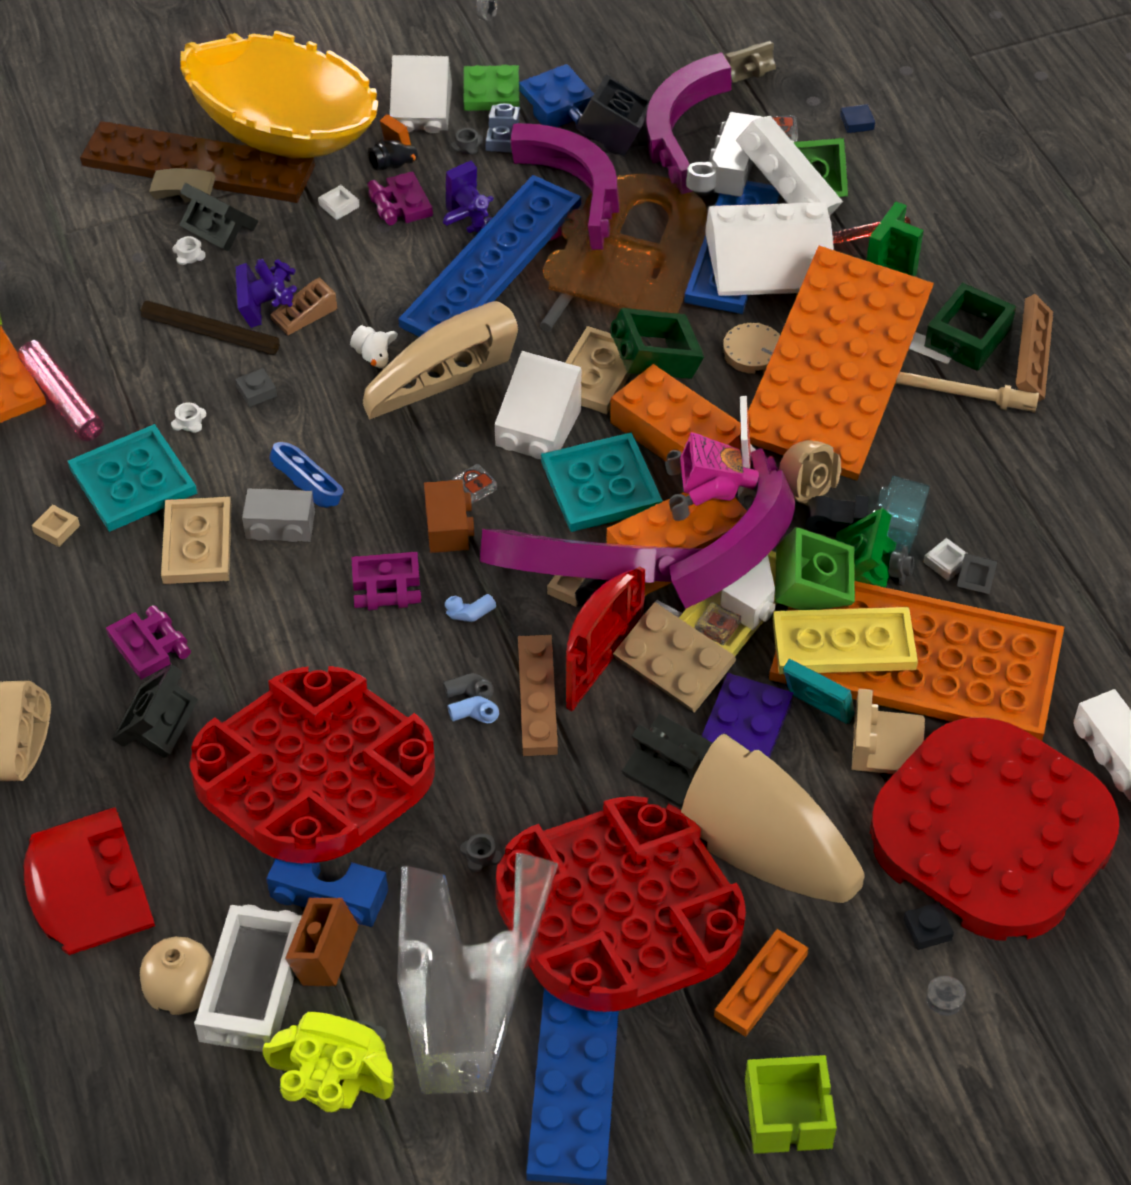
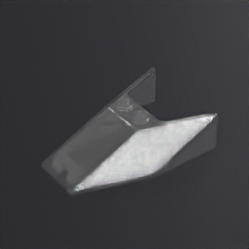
(459, 994)

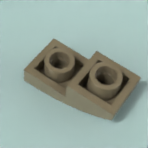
(171, 181)

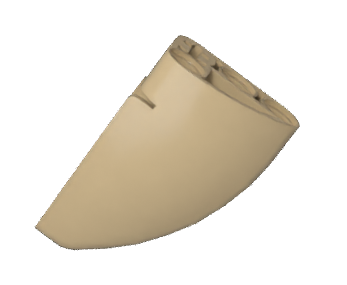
(476, 337)
(769, 824)

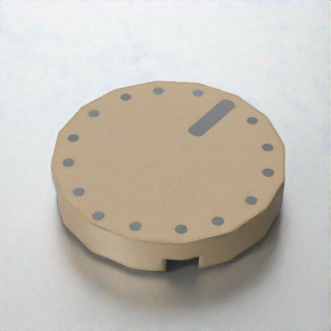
(750, 346)

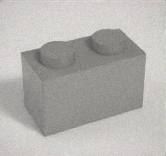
(278, 515)

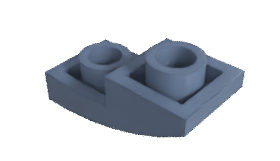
(500, 127)

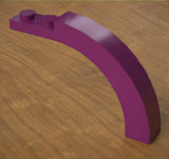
(674, 97)
(579, 157)
(744, 543)
(577, 558)

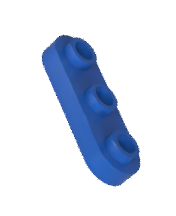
(306, 474)

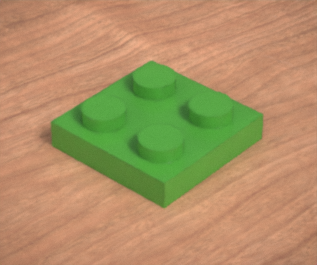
(490, 86)

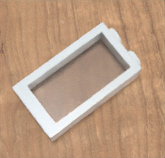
(248, 979)

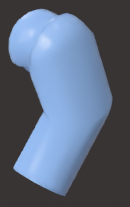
(469, 612)
(474, 707)

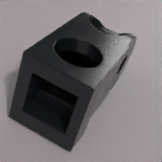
(831, 516)

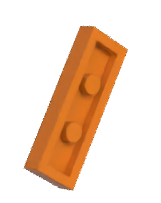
(761, 982)

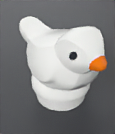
(372, 345)

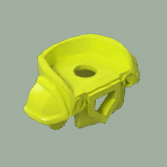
(327, 1051)

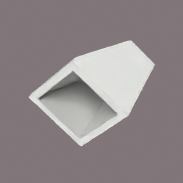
(421, 92)
(539, 406)

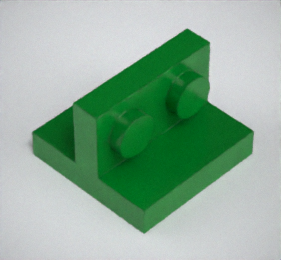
(896, 242)
(871, 547)

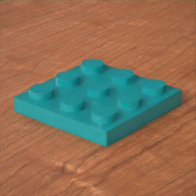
(131, 477)
(600, 481)

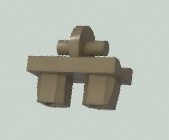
(751, 61)

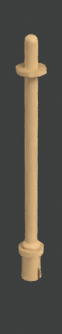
(1003, 396)

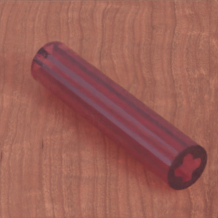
(61, 391)

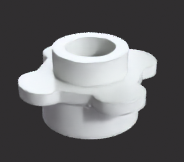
(188, 250)
(188, 417)

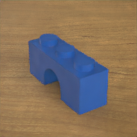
(360, 888)

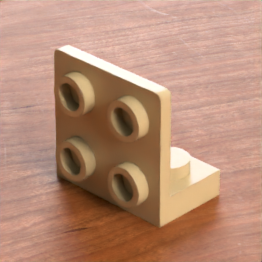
(883, 738)

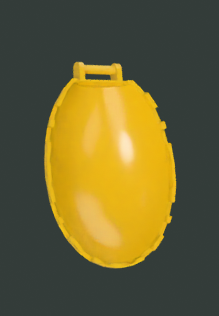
(280, 93)

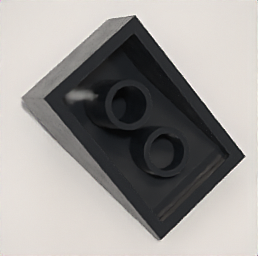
(614, 116)

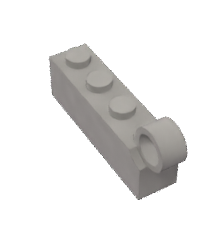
(728, 163)

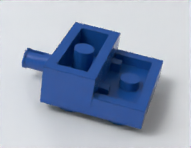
(556, 96)

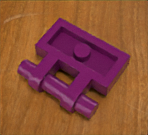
(408, 198)
(383, 572)
(139, 646)

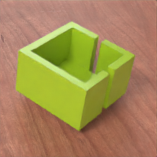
(787, 1102)

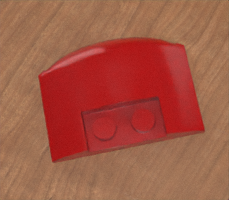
(601, 629)
(85, 883)

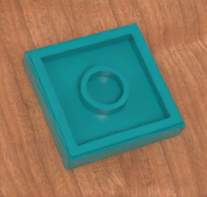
(819, 691)

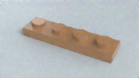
(1034, 347)
(537, 695)

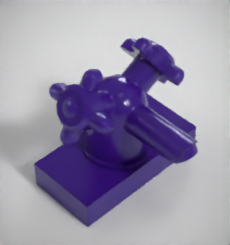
(464, 198)
(254, 292)

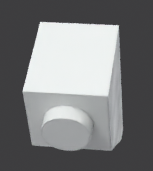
(752, 595)

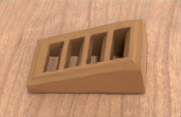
(322, 300)

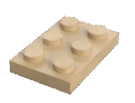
(601, 368)
(196, 540)
(674, 657)

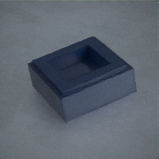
(857, 118)

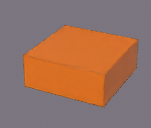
(394, 130)

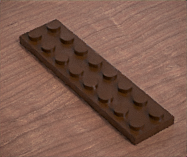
(235, 165)

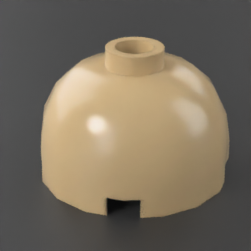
(810, 469)
(175, 974)

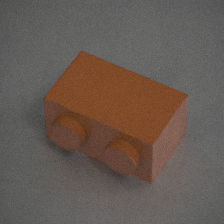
(447, 517)
(322, 942)

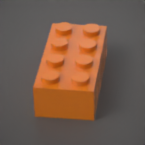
(665, 413)
(658, 528)

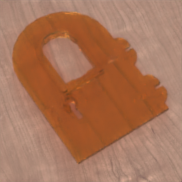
(624, 267)

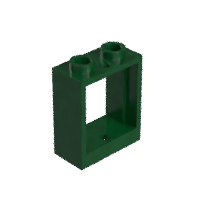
(683, 350)
(971, 350)

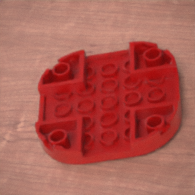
(312, 765)
(994, 827)
(629, 906)

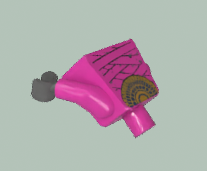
(708, 472)

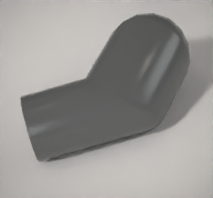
(469, 684)

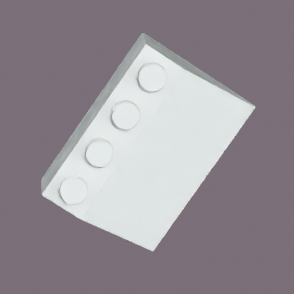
(765, 245)

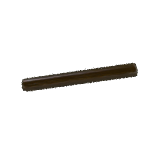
(210, 327)

